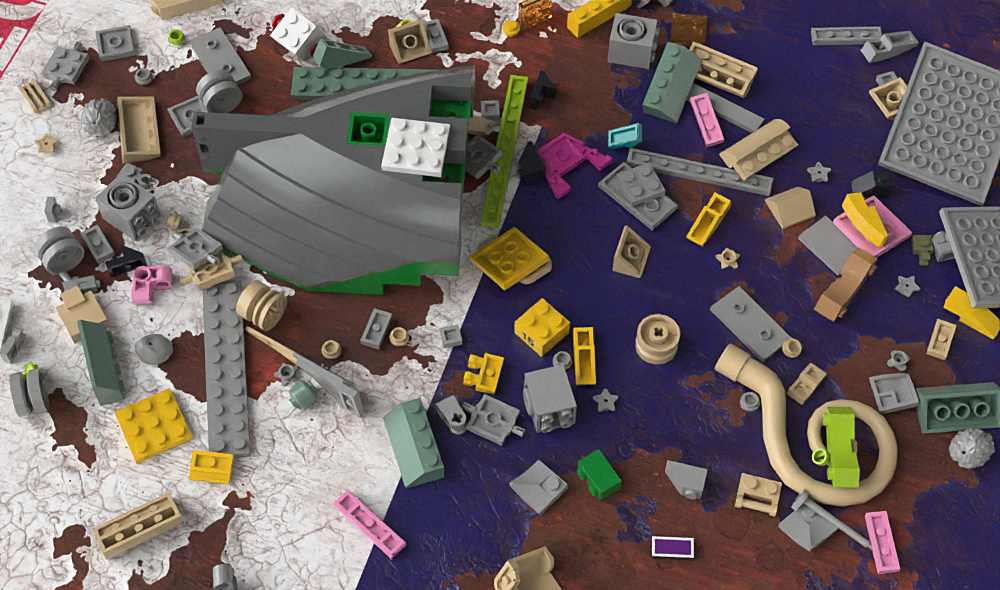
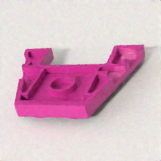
(565, 154)

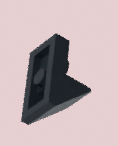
(542, 89)
(128, 262)

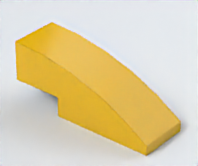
(865, 218)
(709, 219)
(977, 318)
(584, 356)

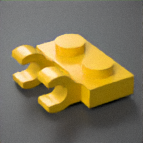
(489, 373)

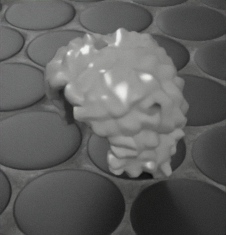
(100, 111)
(977, 446)

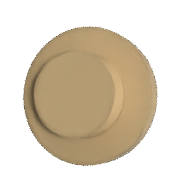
(174, 220)
(399, 336)
(791, 347)
(331, 349)

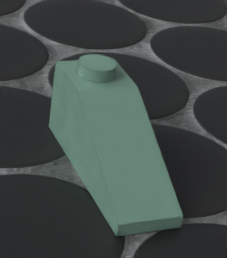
(338, 54)

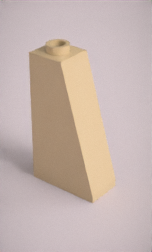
(171, 8)

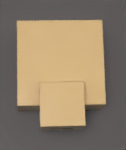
(79, 307)

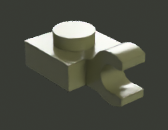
(923, 247)

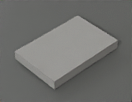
(828, 244)

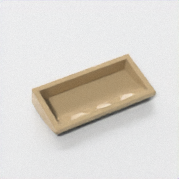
(138, 129)

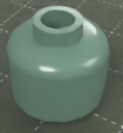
(303, 394)

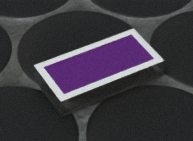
(672, 548)

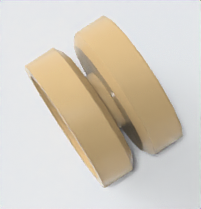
(657, 339)

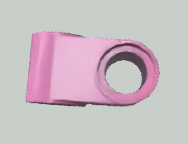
(157, 279)

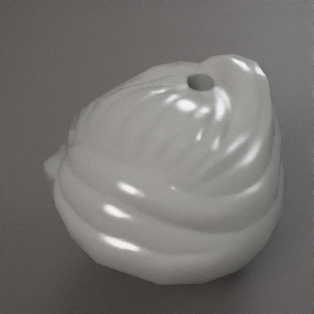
(153, 349)

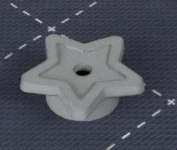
(816, 176)
(901, 287)
(286, 368)
(605, 406)

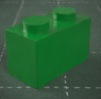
(599, 475)

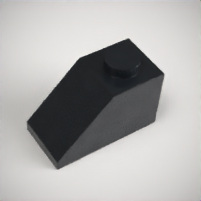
(530, 166)
(874, 183)

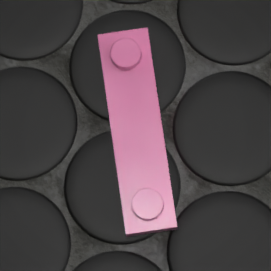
(369, 524)

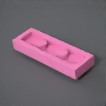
(706, 119)
(882, 542)

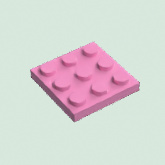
(895, 229)

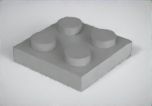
(640, 184)

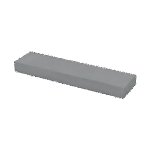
(844, 35)

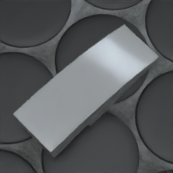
(888, 46)

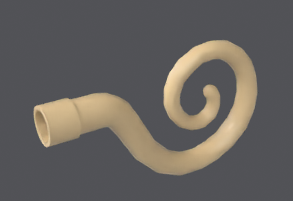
(742, 368)

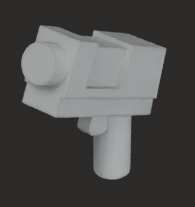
(85, 284)

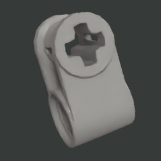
(452, 415)

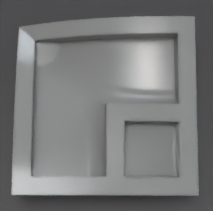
(893, 392)
(539, 487)
(807, 527)

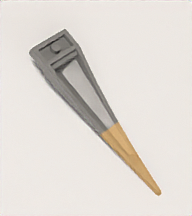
(336, 385)

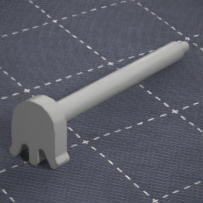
(803, 498)

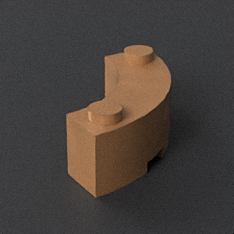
(840, 293)

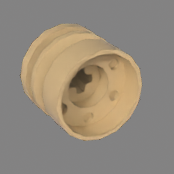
(261, 305)

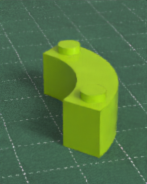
(840, 432)

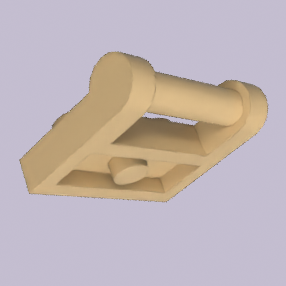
(759, 489)

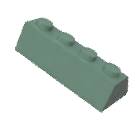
(671, 83)
(101, 362)
(958, 407)
(413, 444)

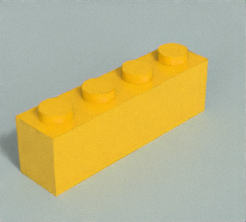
(594, 14)

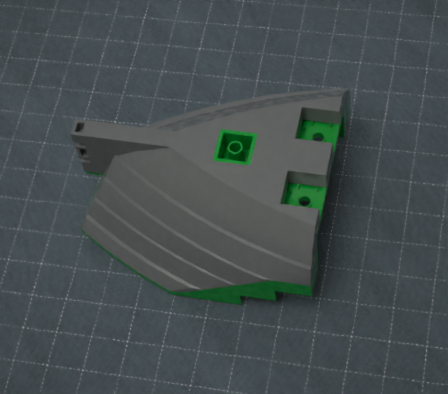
(310, 192)

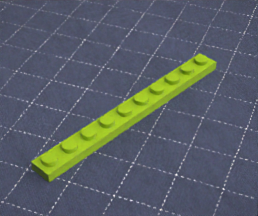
(506, 143)

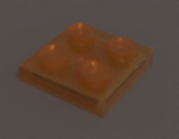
(533, 12)
(688, 28)

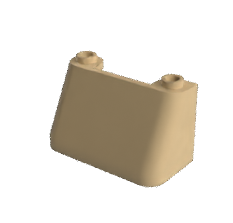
(528, 572)

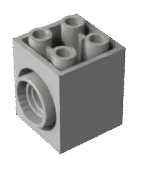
(633, 41)
(128, 207)
(549, 399)

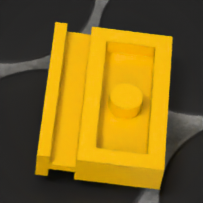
(211, 467)

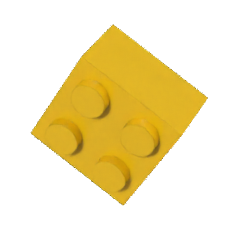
(542, 327)

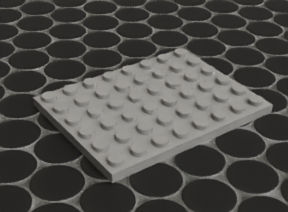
(947, 125)

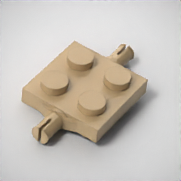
(209, 275)

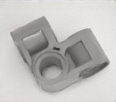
(224, 578)

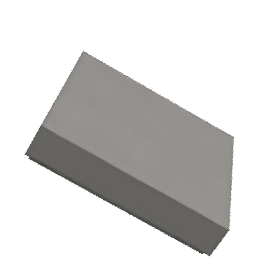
(115, 43)
(183, 114)

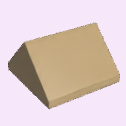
(409, 41)
(889, 97)
(791, 206)
(631, 254)

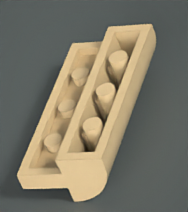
(724, 70)
(759, 148)
(137, 525)

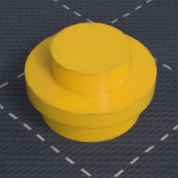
(511, 28)

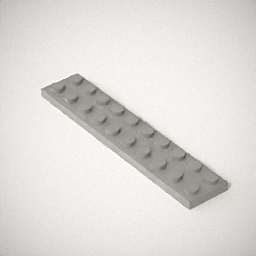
(225, 371)

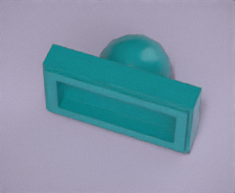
(625, 136)

